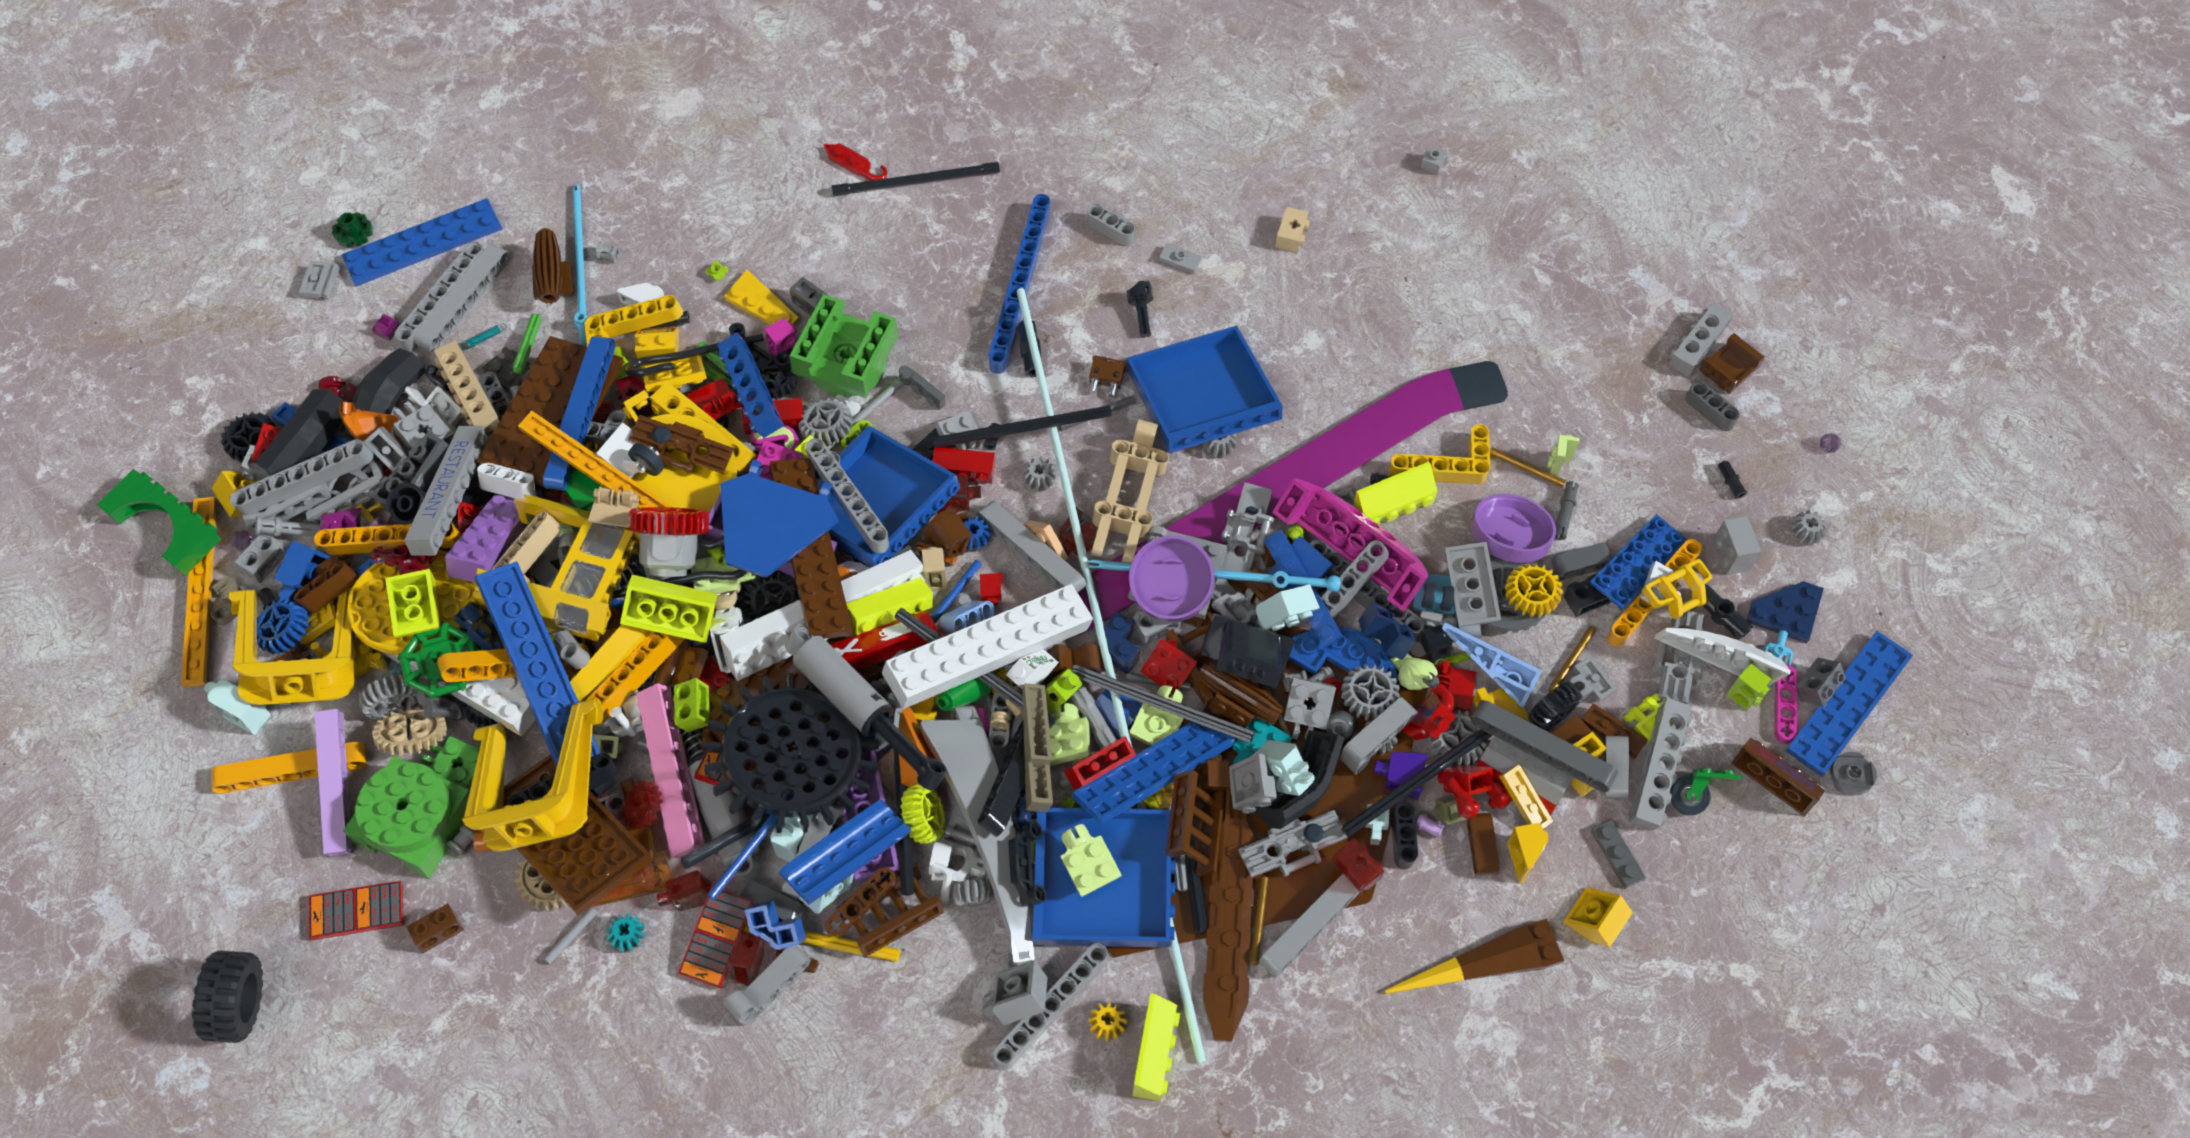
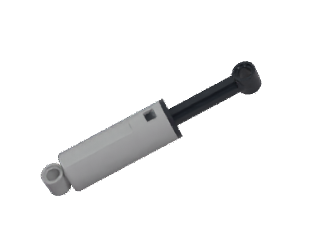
(858, 701)

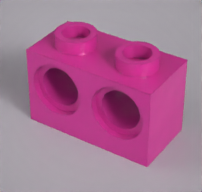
(781, 337)

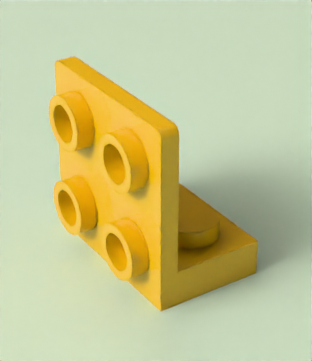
(638, 401)
(1501, 699)

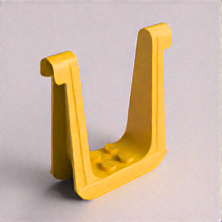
(294, 679)
(539, 820)

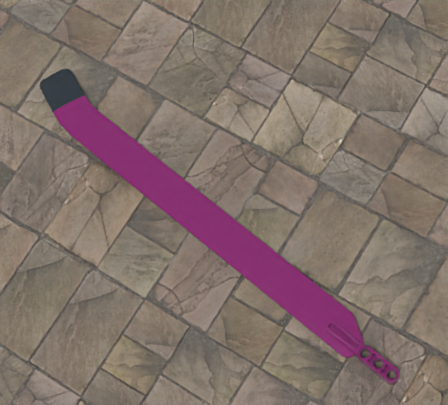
(1328, 458)

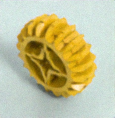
(1529, 579)

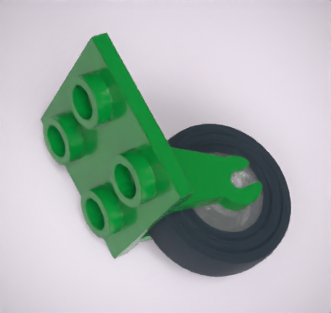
(1692, 792)

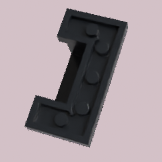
(1247, 650)

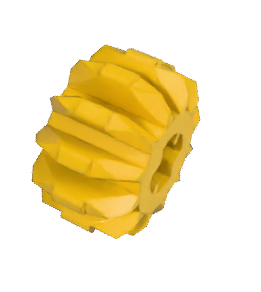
(1098, 1021)

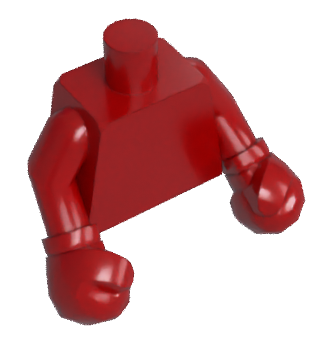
(1471, 780)

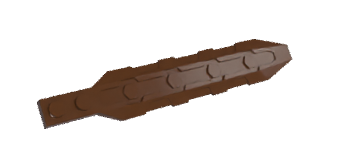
(1229, 928)

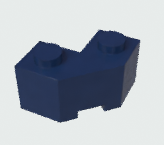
(1380, 624)
(1122, 652)

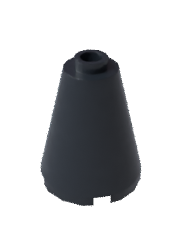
(404, 502)

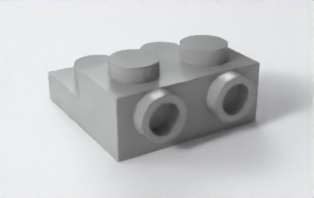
(1251, 784)

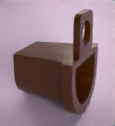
(948, 532)

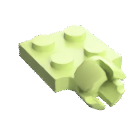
(715, 585)
(1155, 724)
(1069, 735)
(1088, 860)

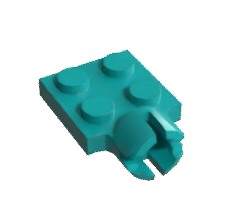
(1263, 733)

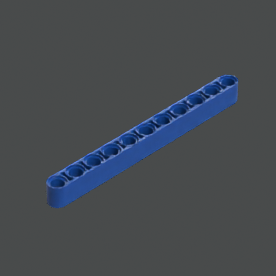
(1020, 278)

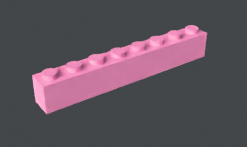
(670, 770)

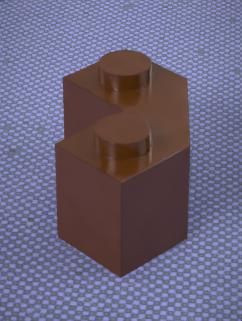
(1086, 656)

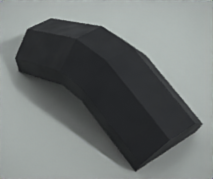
(386, 383)
(304, 432)
(1321, 754)

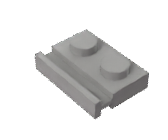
(319, 280)

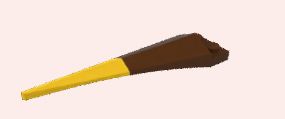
(1520, 950)

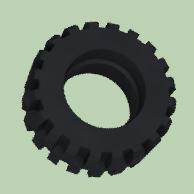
(227, 996)

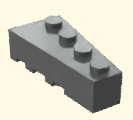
(417, 468)

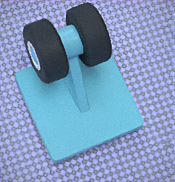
(1435, 595)

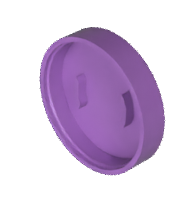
(1513, 528)
(1171, 578)

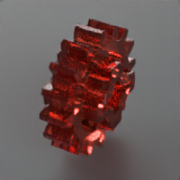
(641, 805)

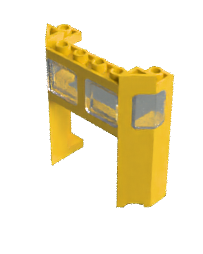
(588, 575)

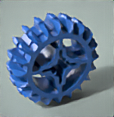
(281, 626)

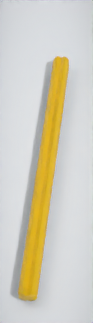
(845, 945)

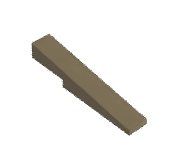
(1037, 749)

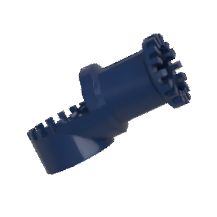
(1022, 816)

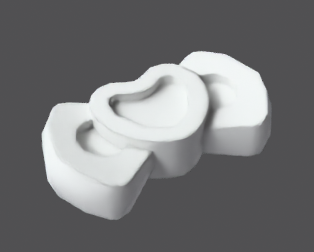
(854, 407)

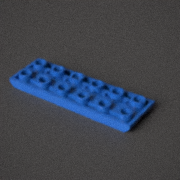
(1628, 570)
(844, 851)

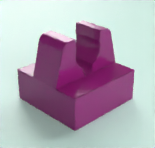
(385, 327)

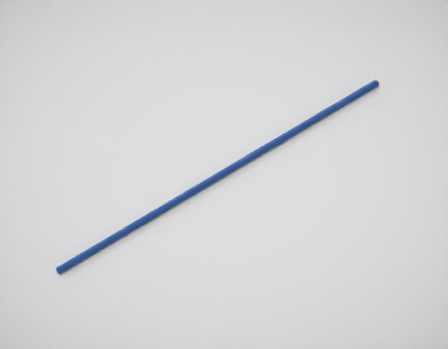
(770, 822)

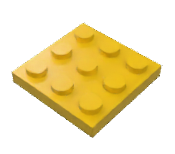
(686, 371)

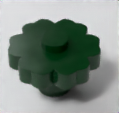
(352, 229)

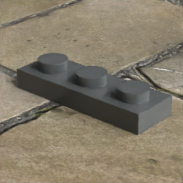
(1618, 854)

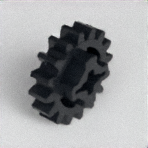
(779, 383)

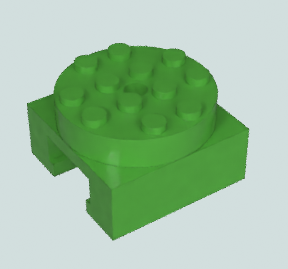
(843, 351)
(421, 829)

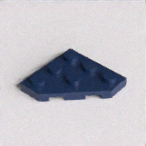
(1788, 610)

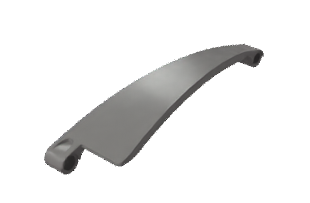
(971, 774)

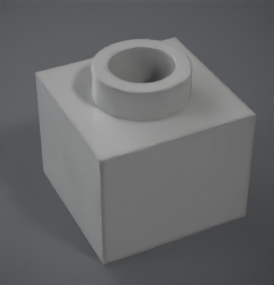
(1433, 160)

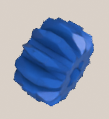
(981, 531)

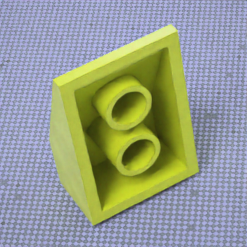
(413, 603)

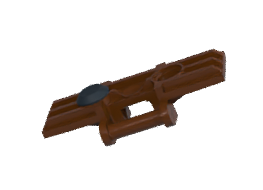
(682, 438)

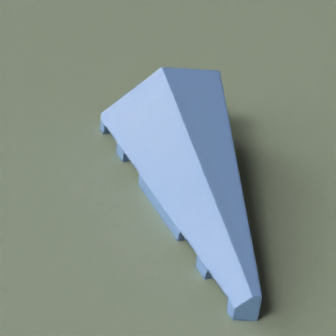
(1509, 672)

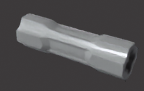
(1086, 705)

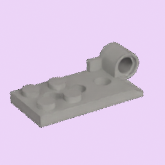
(1467, 617)

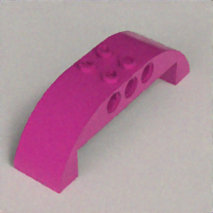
(1349, 534)

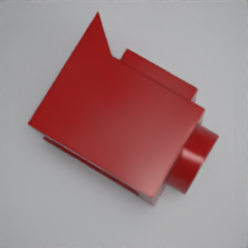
(991, 587)

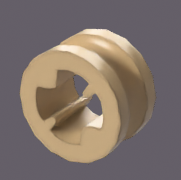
(1000, 720)

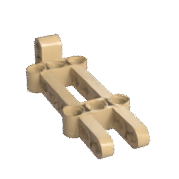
(1123, 519)

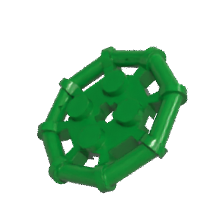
(428, 654)

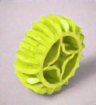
(923, 814)

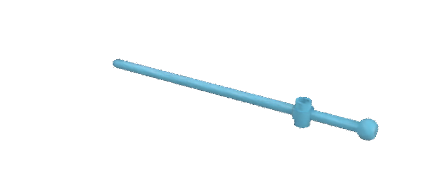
(580, 317)
(1331, 583)

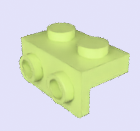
(1562, 451)

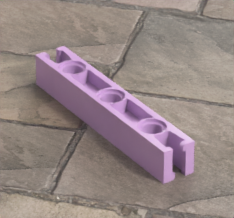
(333, 782)

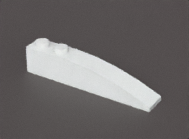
(1724, 652)

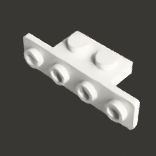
(441, 403)

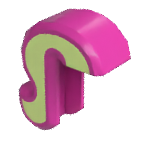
(784, 437)

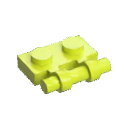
(1645, 724)

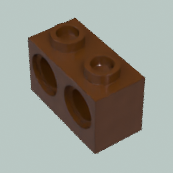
(435, 928)

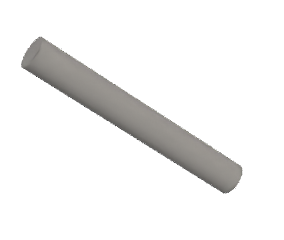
(572, 933)

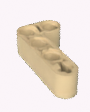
(531, 542)

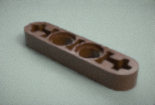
(863, 905)

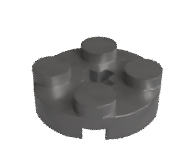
(1845, 782)

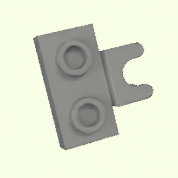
(1592, 680)

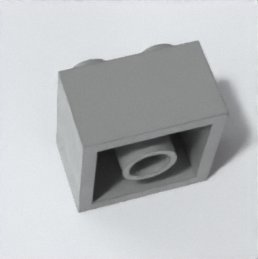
(1736, 545)

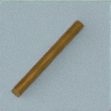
(1527, 467)
(1572, 658)
(1259, 919)

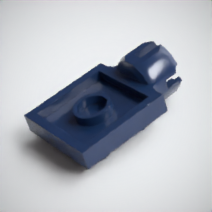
(479, 627)

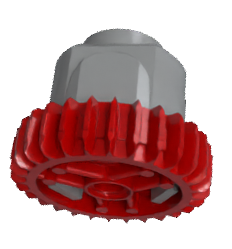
(668, 537)

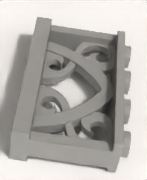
(354, 495)

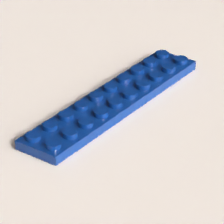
(530, 652)

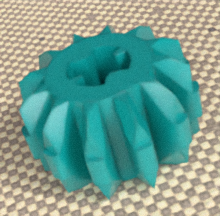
(625, 924)

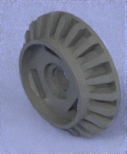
(1501, 570)

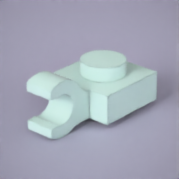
(1377, 825)

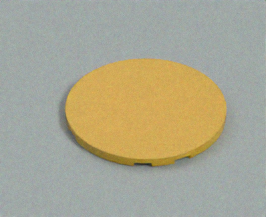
(687, 490)
(370, 607)

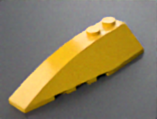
(607, 659)

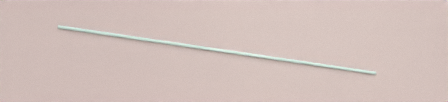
(1174, 946)

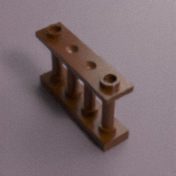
(1203, 692)
(1181, 826)
(899, 926)

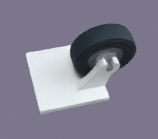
(630, 456)

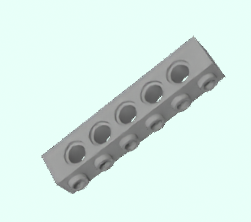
(1641, 812)

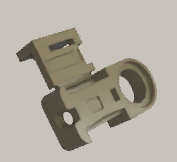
(223, 587)

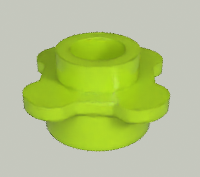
(717, 275)

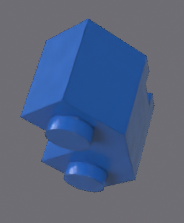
(764, 922)

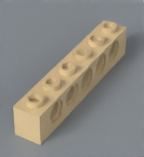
(466, 386)

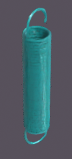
(483, 336)

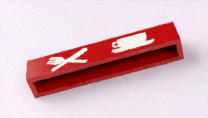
(881, 642)

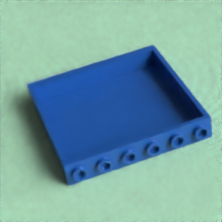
(1204, 389)
(897, 486)
(1121, 913)

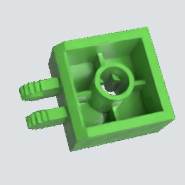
(454, 761)

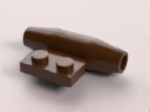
(681, 665)

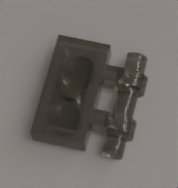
(503, 371)

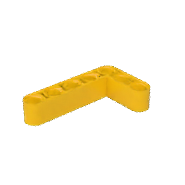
(633, 317)
(1448, 464)

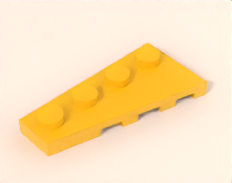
(758, 300)

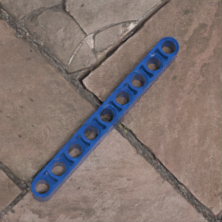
(581, 406)

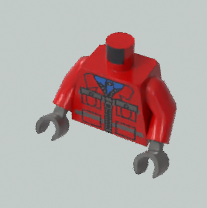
(1433, 712)

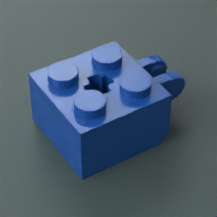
(297, 568)

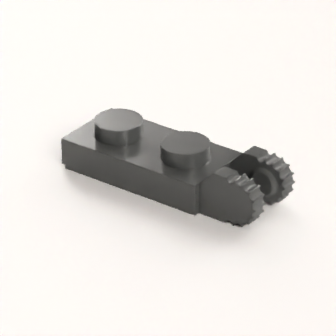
(921, 386)

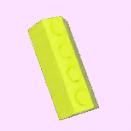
(1397, 494)
(882, 606)
(668, 608)
(1155, 1048)

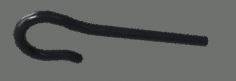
(631, 371)
(697, 575)

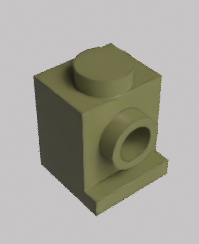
(617, 746)
(1446, 810)

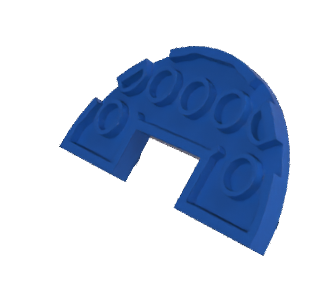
(1347, 653)

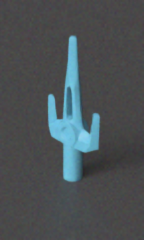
(1778, 649)

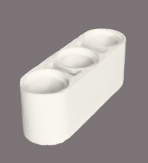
(506, 481)

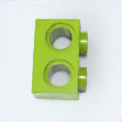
(1750, 687)
(691, 705)

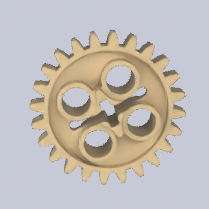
(393, 733)
(536, 896)

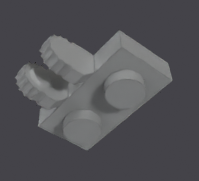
(957, 424)

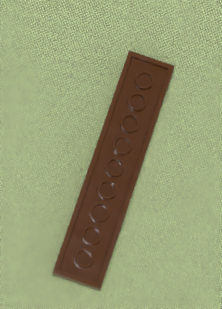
(816, 565)

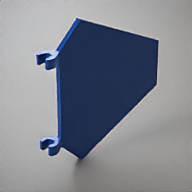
(770, 521)

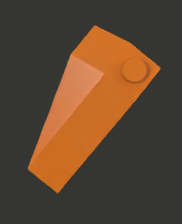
(911, 729)

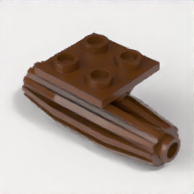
(549, 274)
(1239, 698)

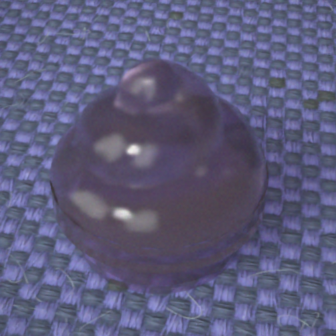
(1830, 443)
(241, 540)

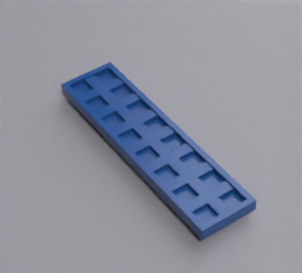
(421, 242)
(1852, 702)
(1150, 770)

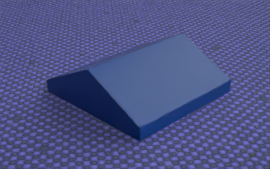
(1105, 705)

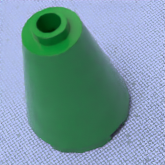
(963, 694)

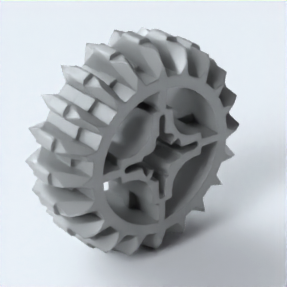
(826, 421)
(1352, 690)
(386, 696)
(1449, 738)

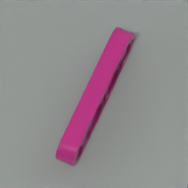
(1788, 704)

